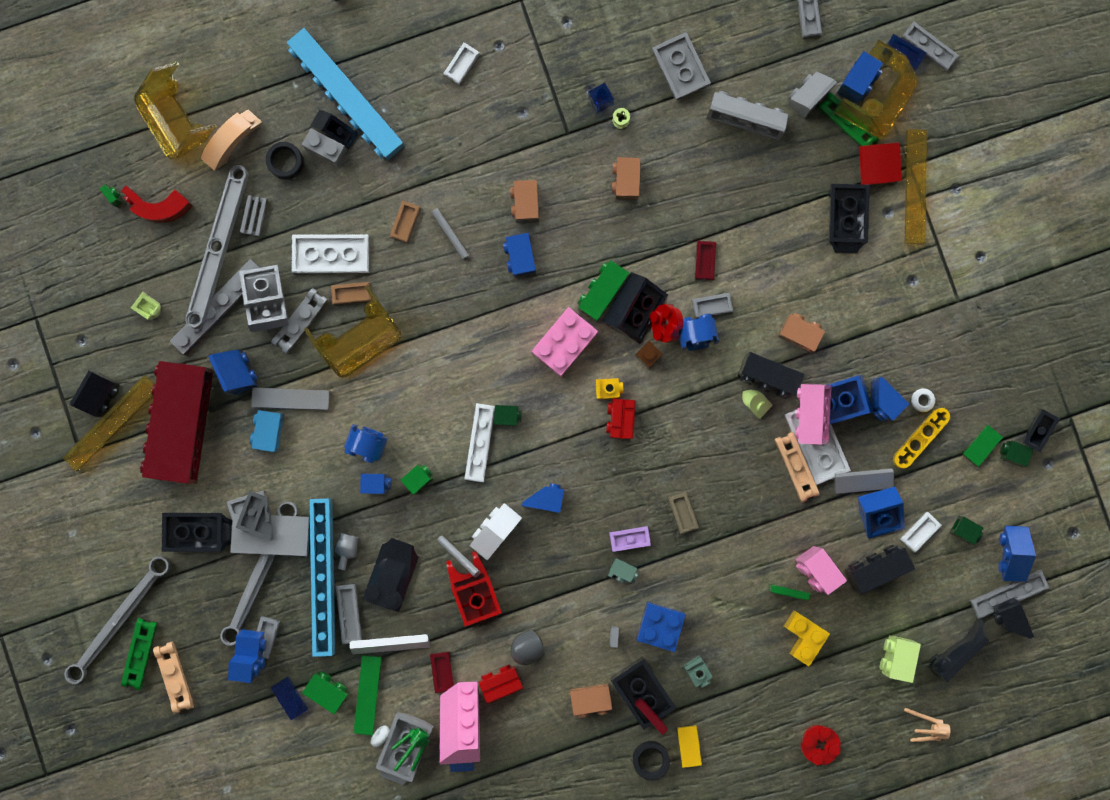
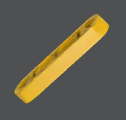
(921, 438)

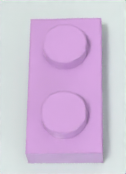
(630, 538)

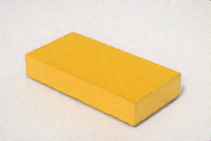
(689, 746)

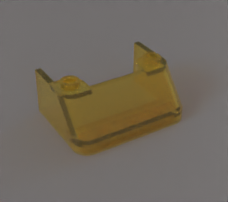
(165, 115)
(881, 117)
(359, 343)

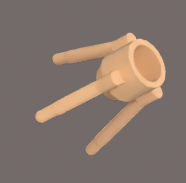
(938, 731)

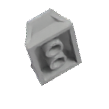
(389, 758)

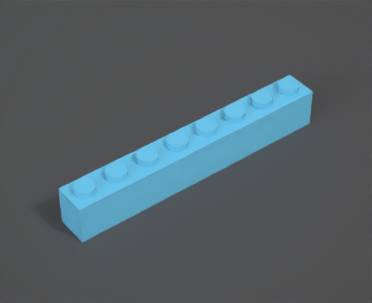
(345, 94)
(322, 577)

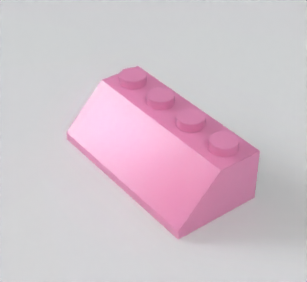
(460, 724)

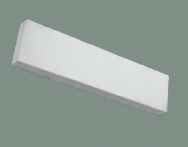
(480, 442)
(389, 644)

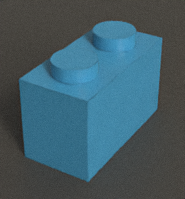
(267, 431)

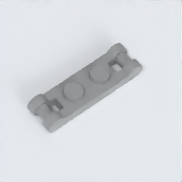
(300, 319)

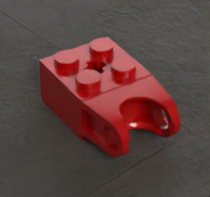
(467, 586)

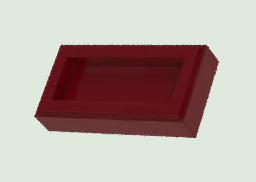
(705, 260)
(441, 671)
(653, 718)

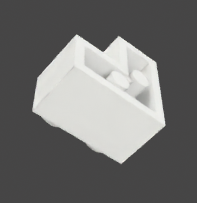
(494, 530)

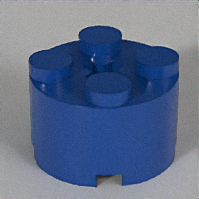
(698, 333)
(365, 443)

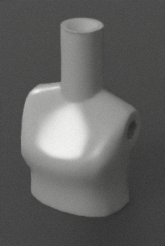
(346, 549)

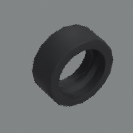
(273, 150)
(665, 764)

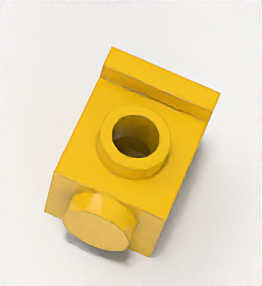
(602, 393)

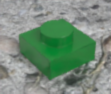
(111, 195)

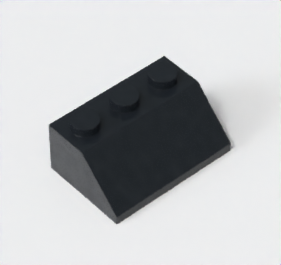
(633, 307)

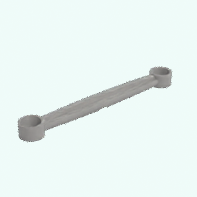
(253, 586)
(117, 620)

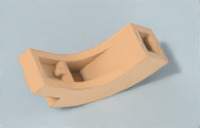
(227, 137)

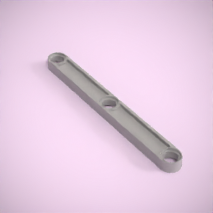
(212, 260)

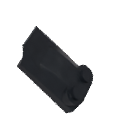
(848, 217)
(195, 532)
(391, 575)
(956, 656)

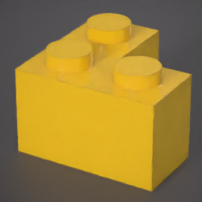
(810, 637)

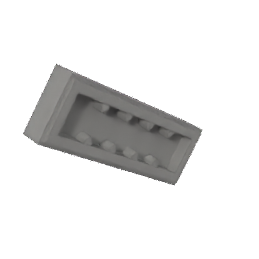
(348, 613)

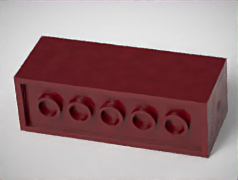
(177, 422)

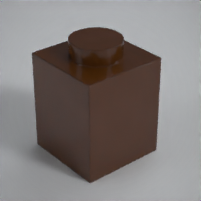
(648, 354)

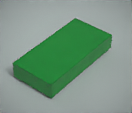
(982, 445)
(789, 592)

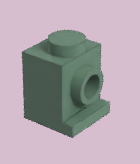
(623, 571)
(695, 665)

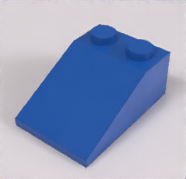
(233, 371)
(849, 399)

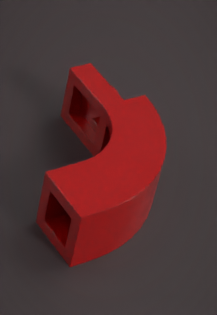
(165, 211)

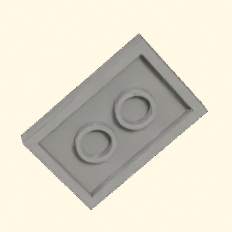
(681, 66)

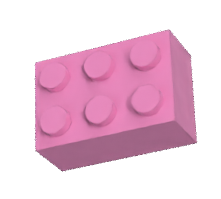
(564, 342)
(813, 414)
(820, 570)

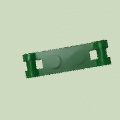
(846, 126)
(139, 654)

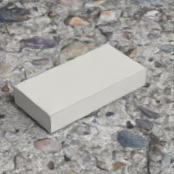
(461, 63)
(920, 532)

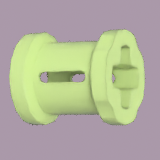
(617, 114)

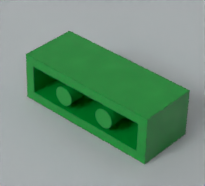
(602, 290)

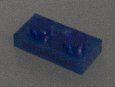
(912, 52)
(289, 698)

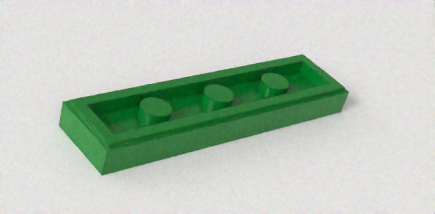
(367, 695)

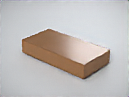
(405, 222)
(350, 293)

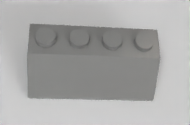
(747, 116)

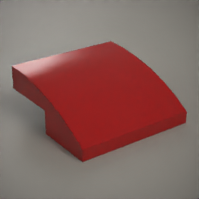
(880, 163)

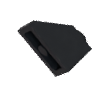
(334, 128)
(1040, 430)
(1012, 617)

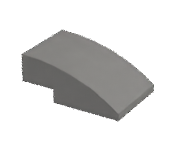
(263, 298)

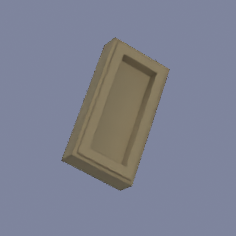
(683, 512)

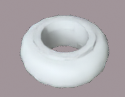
(931, 400)
(380, 736)

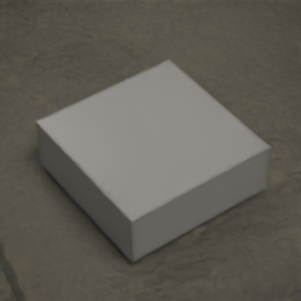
(614, 632)

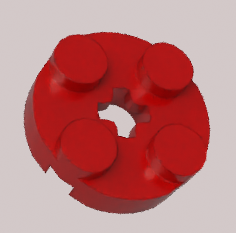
(659, 317)
(831, 748)

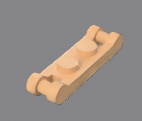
(797, 467)
(173, 677)

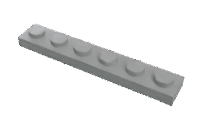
(220, 305)

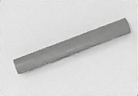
(450, 234)
(458, 556)

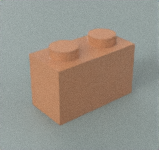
(627, 178)
(525, 201)
(801, 332)
(591, 700)

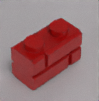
(622, 418)
(500, 684)

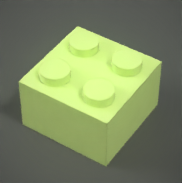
(900, 658)

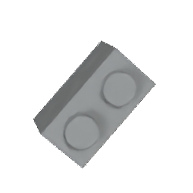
(324, 147)

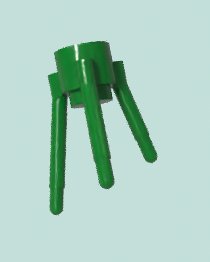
(418, 738)

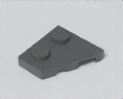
(256, 516)

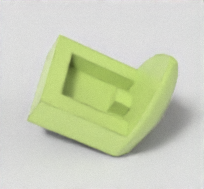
(147, 306)
(756, 402)

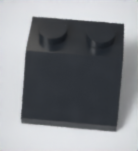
(95, 394)

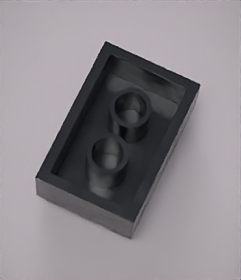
(770, 375)
(879, 568)
(640, 682)

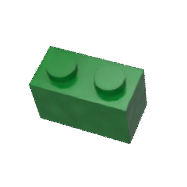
(417, 478)
(326, 692)

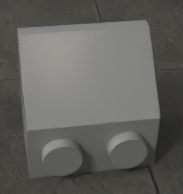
(811, 93)

